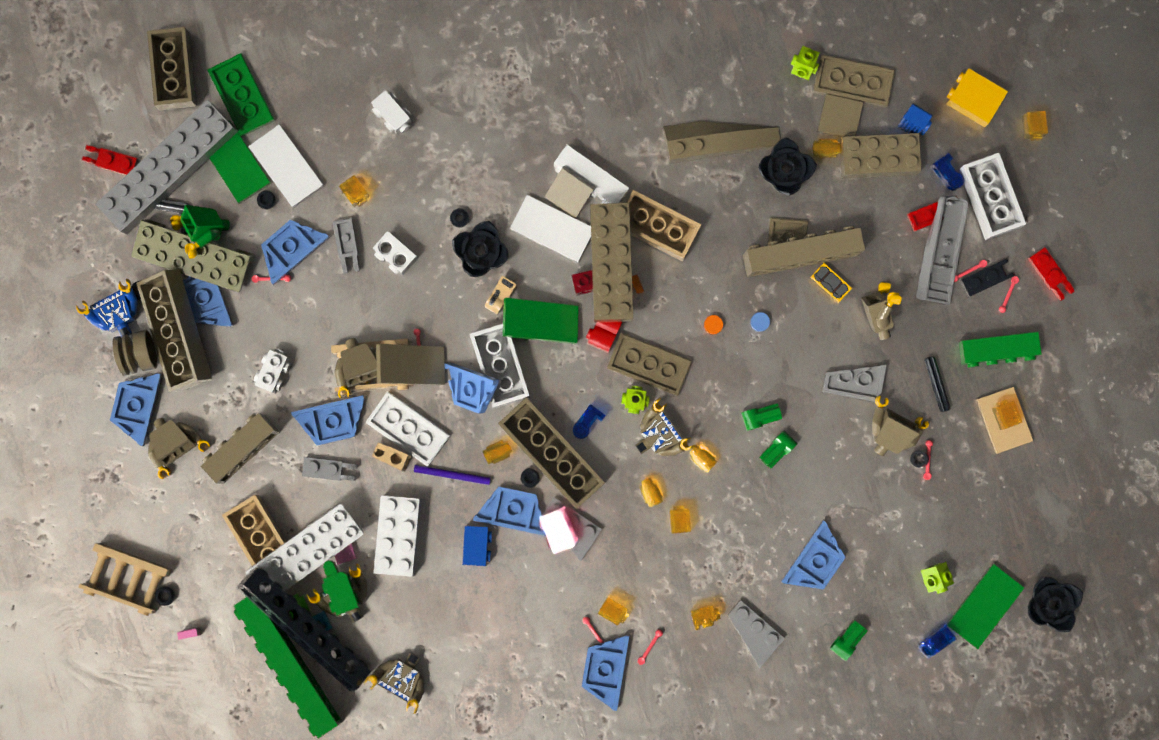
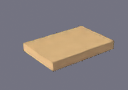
(1010, 437)

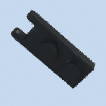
(985, 278)

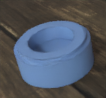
(760, 322)

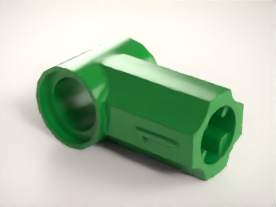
(758, 417)
(781, 446)
(846, 644)

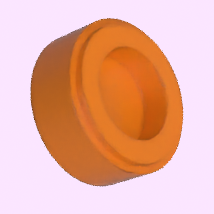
(637, 284)
(713, 324)

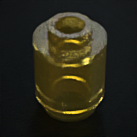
(826, 148)
(497, 452)
(702, 458)
(651, 492)

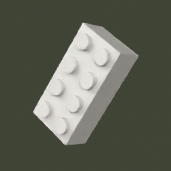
(992, 196)
(499, 360)
(397, 536)

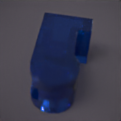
(947, 174)
(582, 426)
(936, 641)

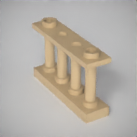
(336, 349)
(122, 559)

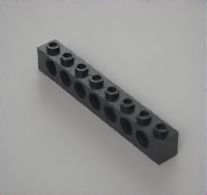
(294, 628)

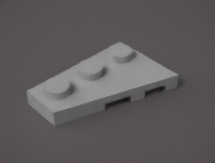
(856, 383)
(584, 529)
(755, 632)

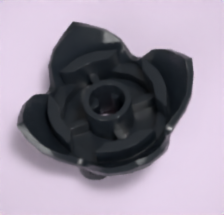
(787, 153)
(484, 235)
(1067, 598)

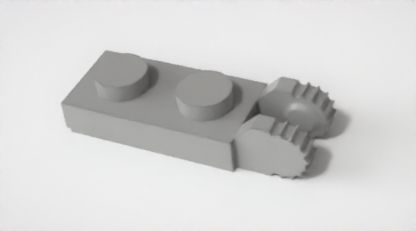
(346, 243)
(326, 469)

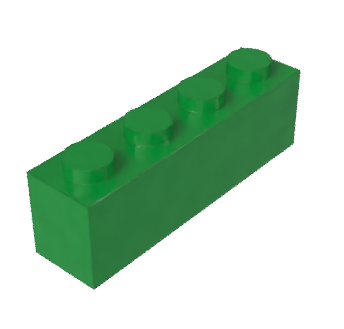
(1000, 348)

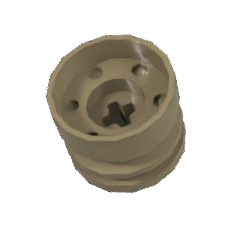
(135, 352)

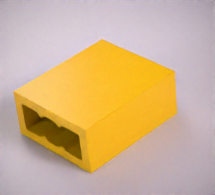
(976, 97)

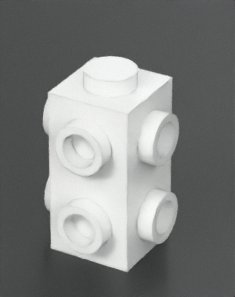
(396, 118)
(272, 371)

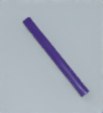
(452, 474)

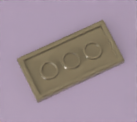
(854, 80)
(410, 364)
(649, 364)

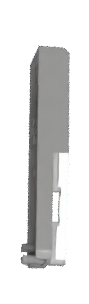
(942, 251)

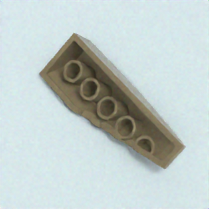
(715, 139)

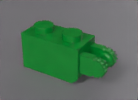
(339, 588)

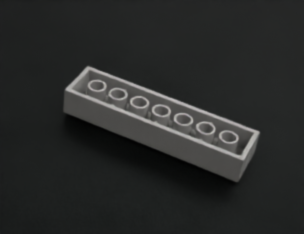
(166, 167)

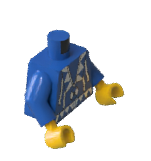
(113, 311)

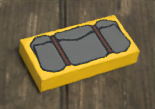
(831, 282)

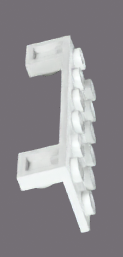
(310, 548)

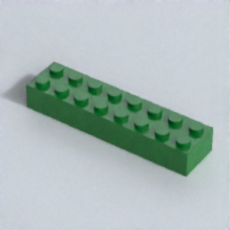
(290, 668)

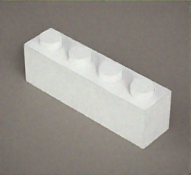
(606, 186)

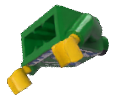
(201, 226)

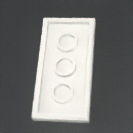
(286, 166)
(552, 228)
(407, 429)

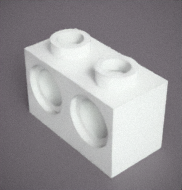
(397, 250)

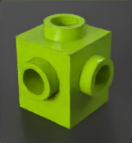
(805, 67)
(632, 407)
(937, 577)

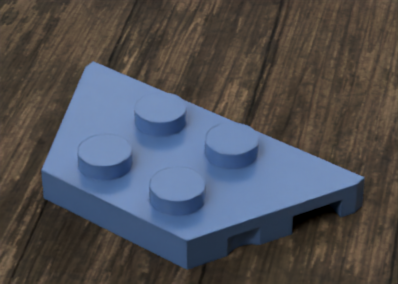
(289, 248)
(207, 303)
(471, 388)
(135, 406)
(332, 420)
(512, 510)
(816, 561)
(605, 670)

